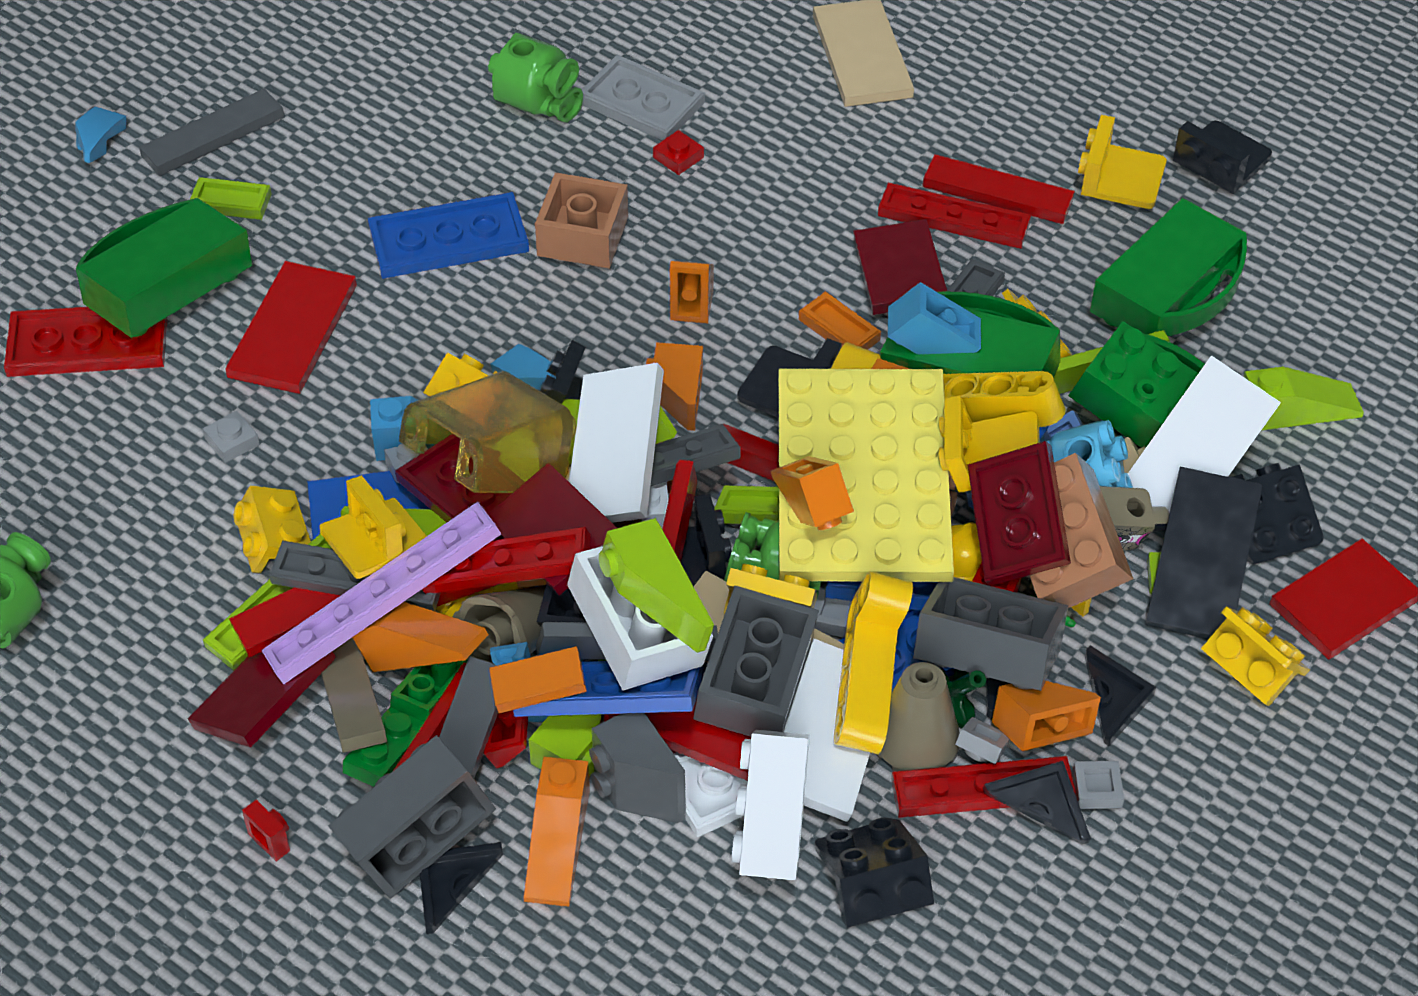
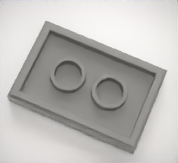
(642, 98)

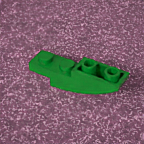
(408, 711)

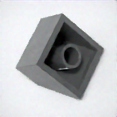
(637, 768)

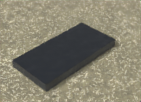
(1203, 552)

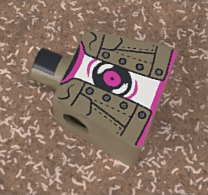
(1133, 514)

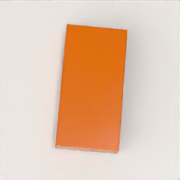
(838, 322)
(537, 679)

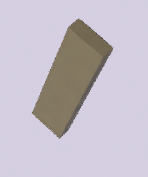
(352, 700)

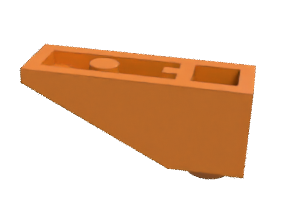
(417, 638)
(557, 831)

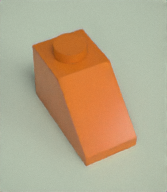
(691, 291)
(680, 380)
(814, 491)
(1045, 716)

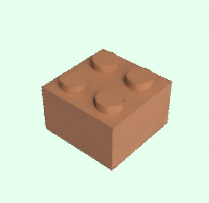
(581, 220)

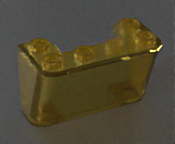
(500, 424)

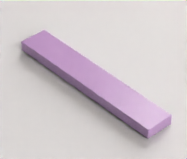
(380, 592)

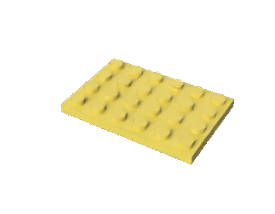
(887, 447)

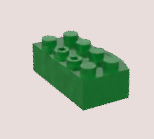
(161, 264)
(1172, 273)
(1010, 341)
(1136, 382)

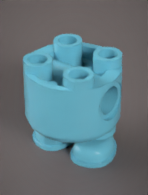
(1098, 448)

